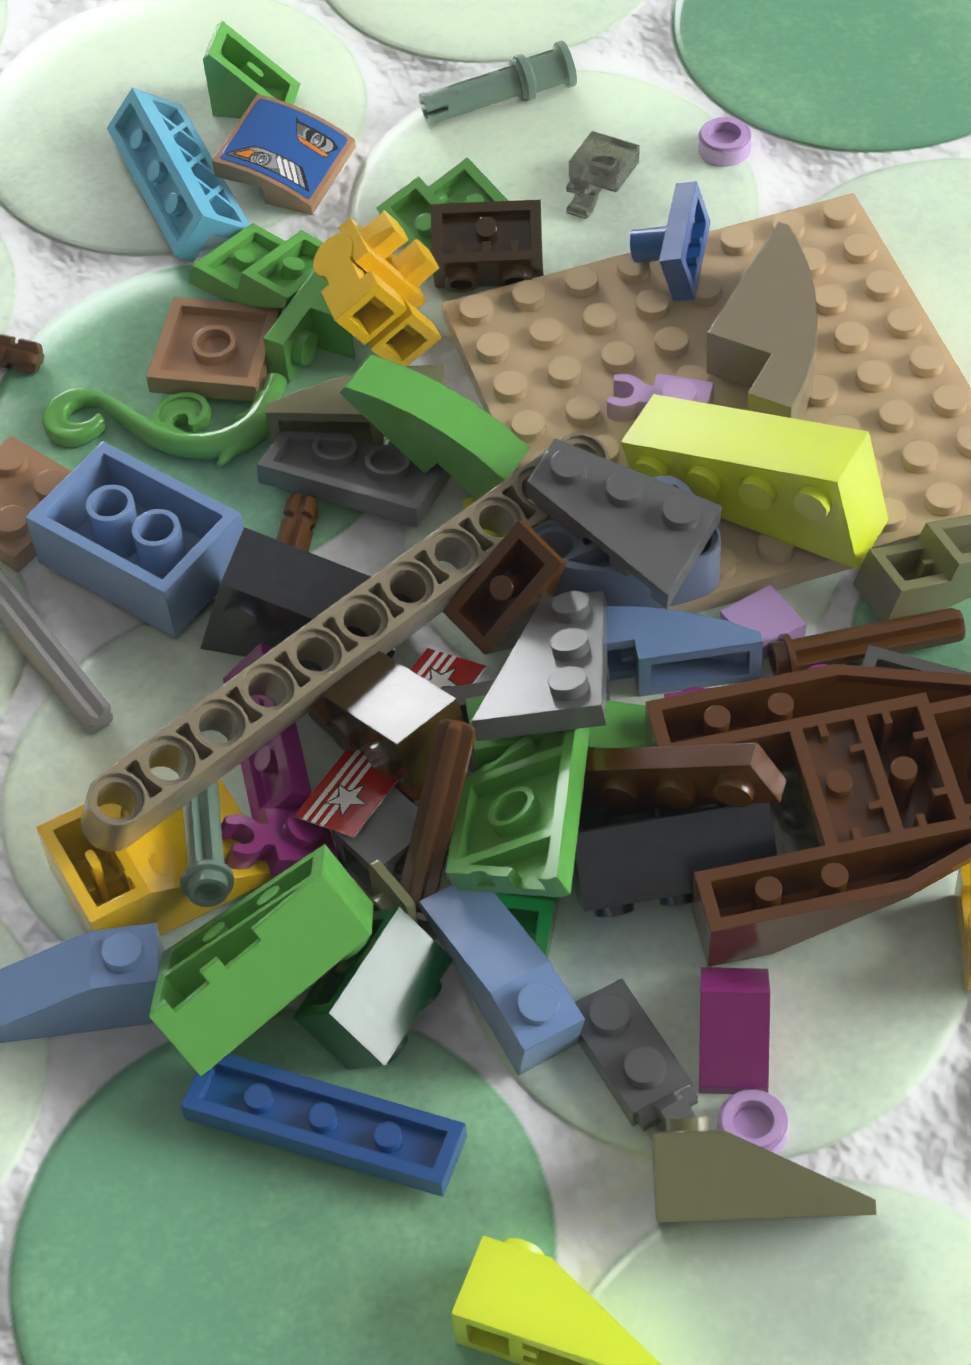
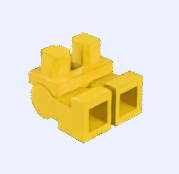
(376, 291)

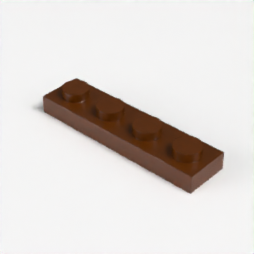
(681, 776)

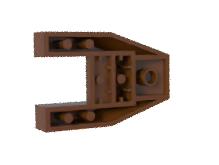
(882, 781)

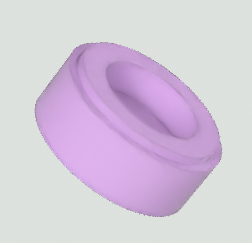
(724, 141)
(755, 1118)

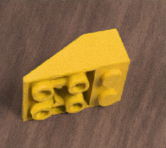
(138, 881)

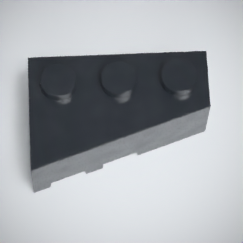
(274, 593)

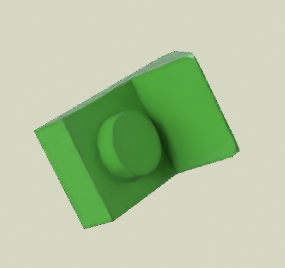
(302, 329)

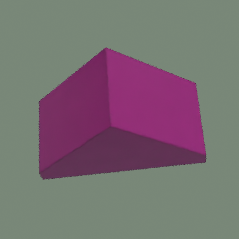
(734, 1030)

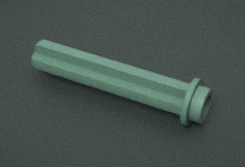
(206, 877)

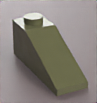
(725, 1177)

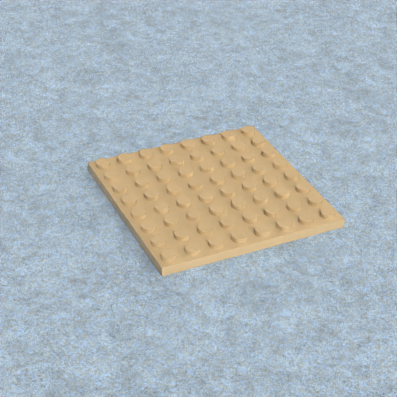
(553, 343)

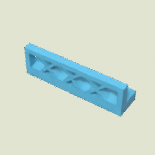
(174, 173)

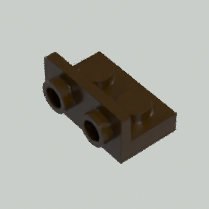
(486, 243)

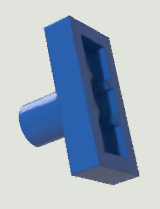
(679, 244)

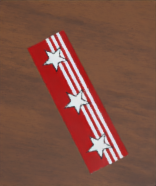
(352, 785)

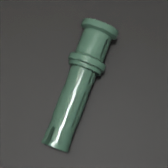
(521, 78)

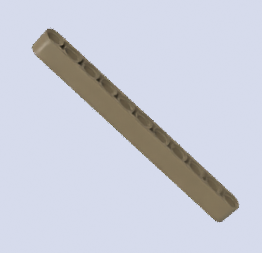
(293, 686)

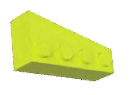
(767, 472)

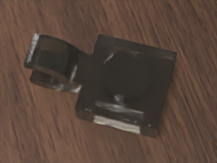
(596, 165)

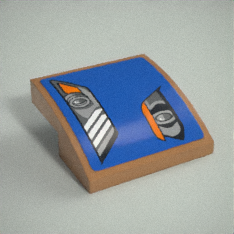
(284, 153)

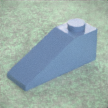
(505, 975)
(82, 984)

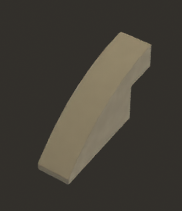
(769, 329)

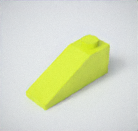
(536, 1313)

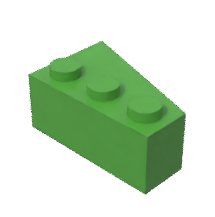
(258, 957)

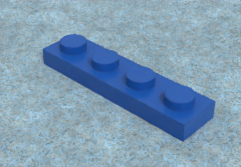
(327, 1123)

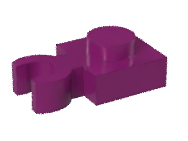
(273, 838)

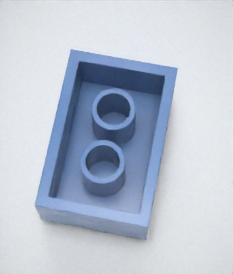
(136, 538)

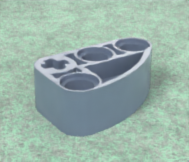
(589, 567)

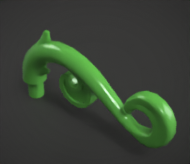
(161, 431)

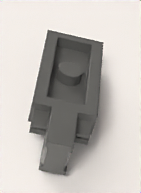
(633, 1058)

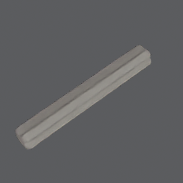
(52, 660)

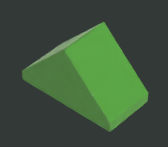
(240, 72)

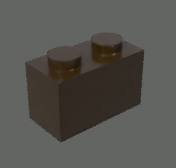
(389, 717)

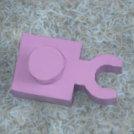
(639, 394)

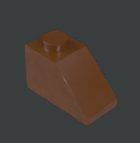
(506, 590)

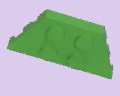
(521, 819)

